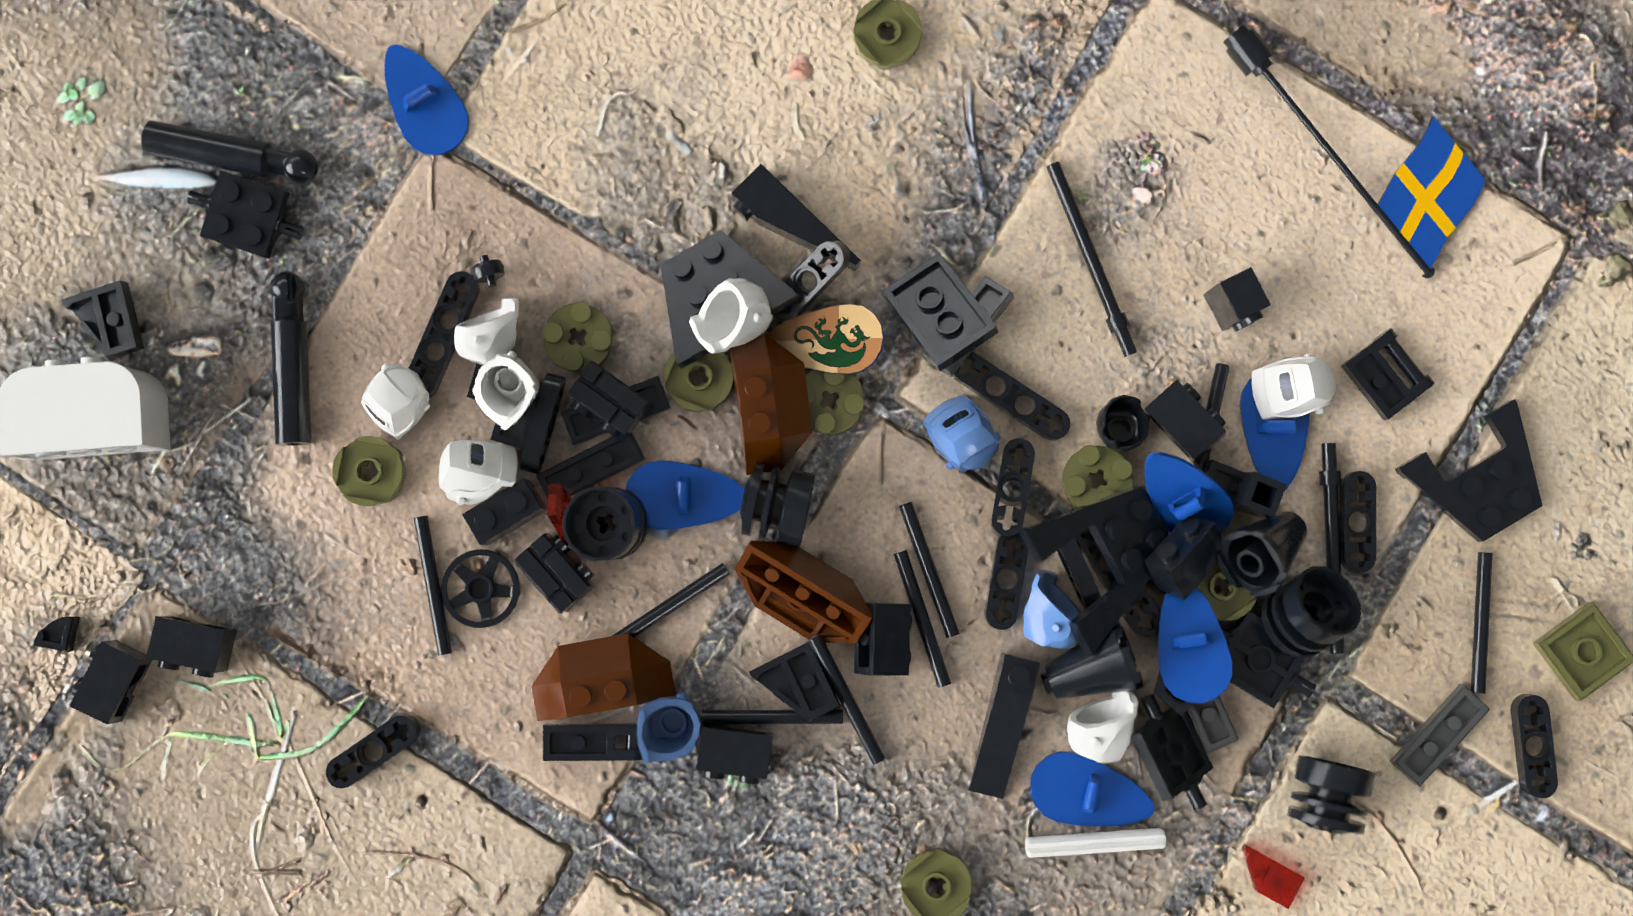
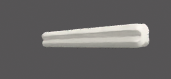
(1095, 842)

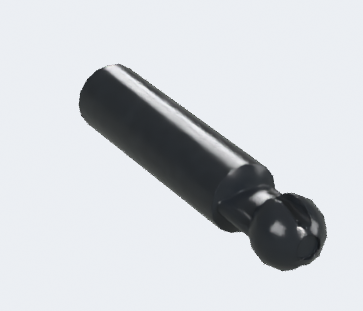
(226, 152)
(290, 361)

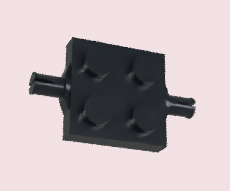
(245, 214)
(1260, 665)
(1172, 753)

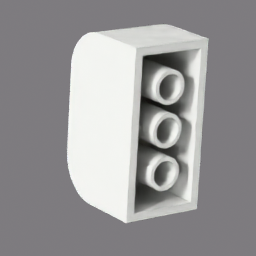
(82, 411)

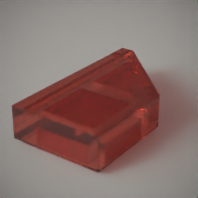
(557, 502)
(1271, 877)

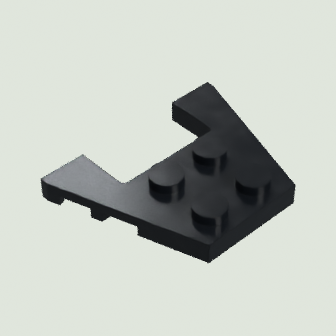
(697, 272)
(1490, 491)

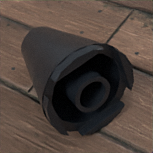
(1262, 552)
(1103, 672)

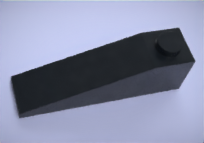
(779, 211)
(1003, 724)

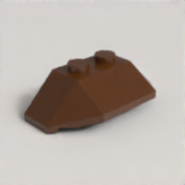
(770, 402)
(803, 592)
(601, 677)

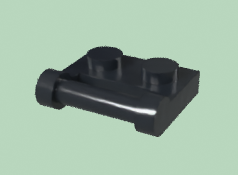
(1378, 379)

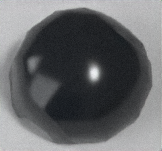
(1123, 423)

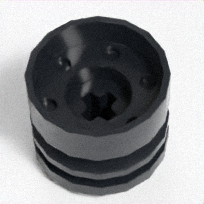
(777, 504)
(588, 532)
(1311, 612)
(1331, 795)

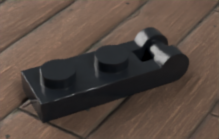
(589, 742)

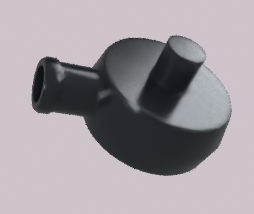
(488, 271)

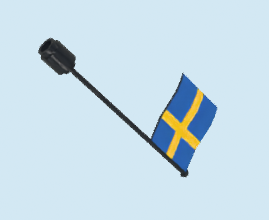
(1425, 193)

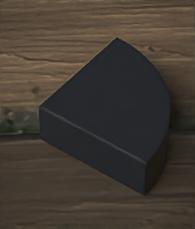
(58, 634)

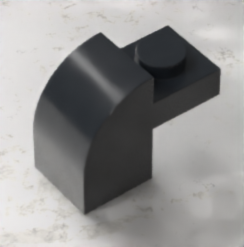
(1248, 491)

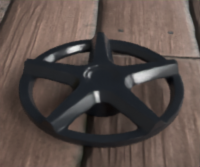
(480, 588)

